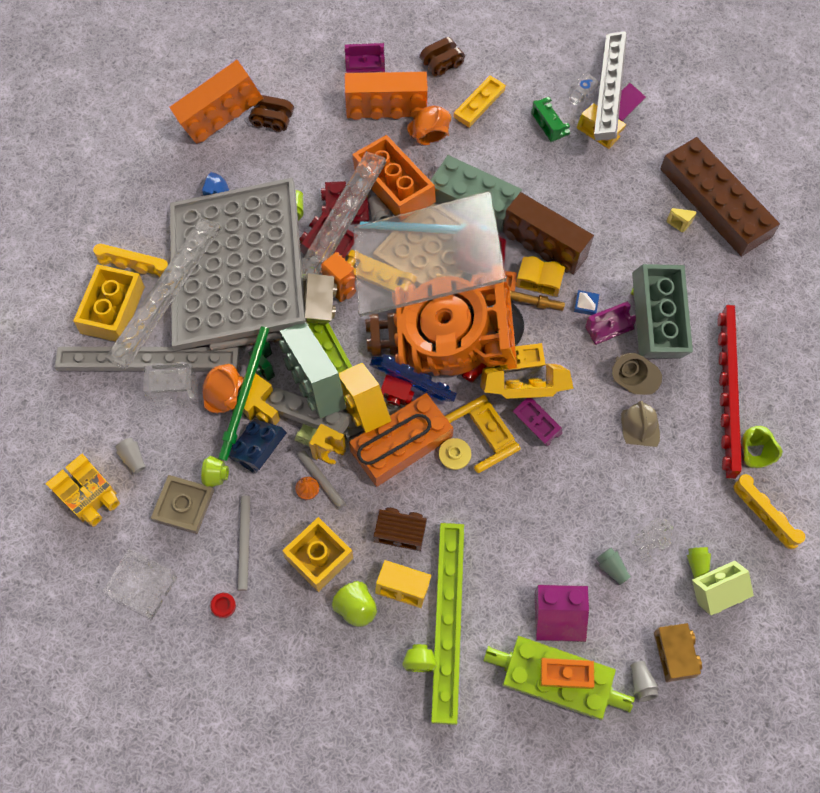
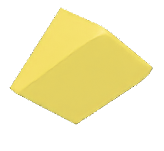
(681, 218)

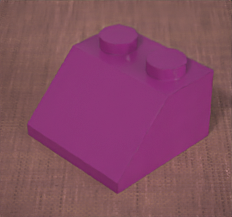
(561, 613)

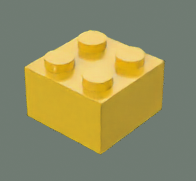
(364, 398)
(318, 554)

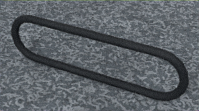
(398, 447)

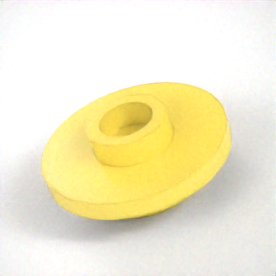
(455, 454)

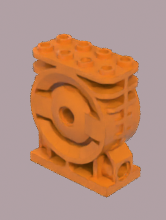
(478, 342)

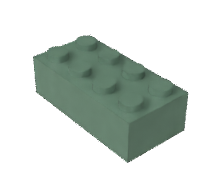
(460, 180)
(662, 311)
(312, 370)

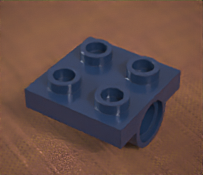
(256, 444)

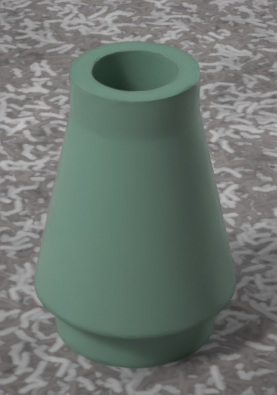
(613, 565)

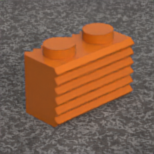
(343, 275)

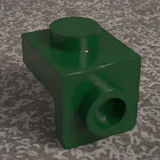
(264, 367)

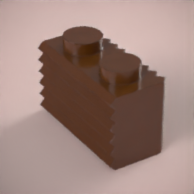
(400, 529)

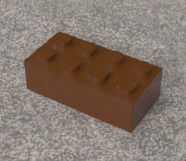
(547, 233)

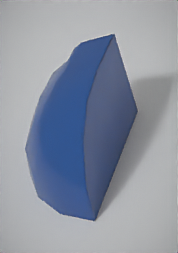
(214, 184)

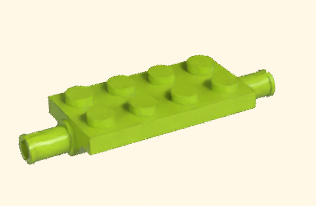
(524, 676)

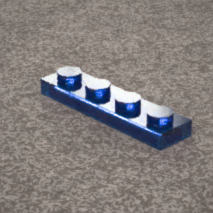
(419, 381)

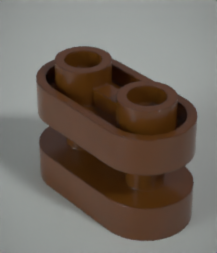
(442, 56)
(272, 113)
(375, 344)

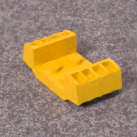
(557, 379)

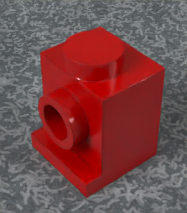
(396, 390)

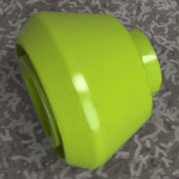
(214, 472)
(419, 659)

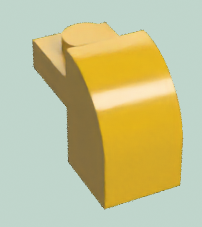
(256, 403)

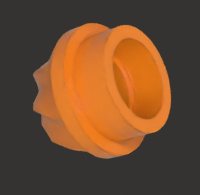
(307, 488)

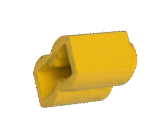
(540, 276)

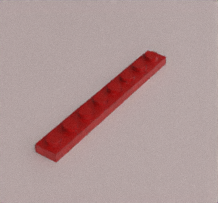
(730, 397)

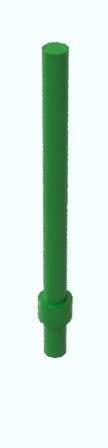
(230, 436)

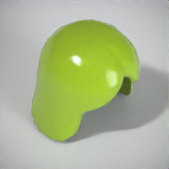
(760, 436)
(355, 604)

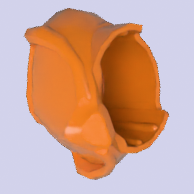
(430, 125)
(221, 388)

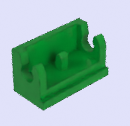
(549, 120)

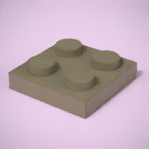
(182, 504)

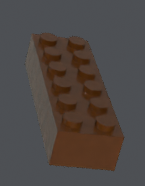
(719, 196)

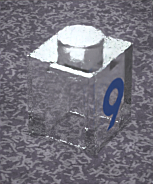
(584, 90)

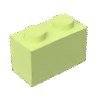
(723, 588)

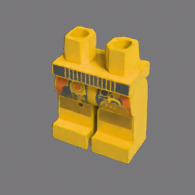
(90, 497)

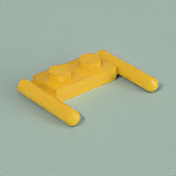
(491, 428)

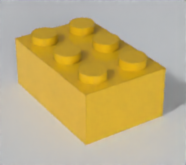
(109, 303)

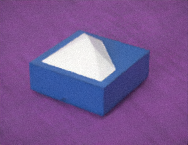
(586, 302)

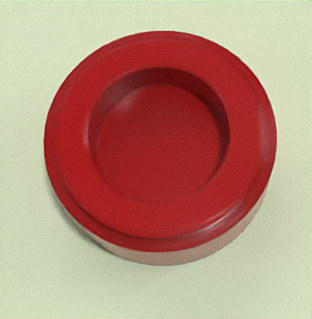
(223, 605)

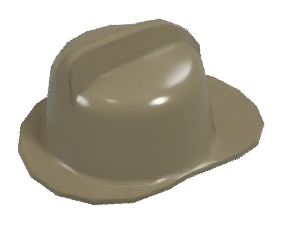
(636, 374)
(640, 425)

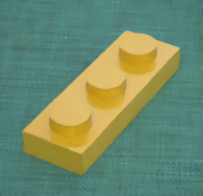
(479, 101)

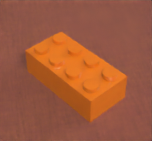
(385, 94)
(216, 102)
(400, 182)
(396, 462)

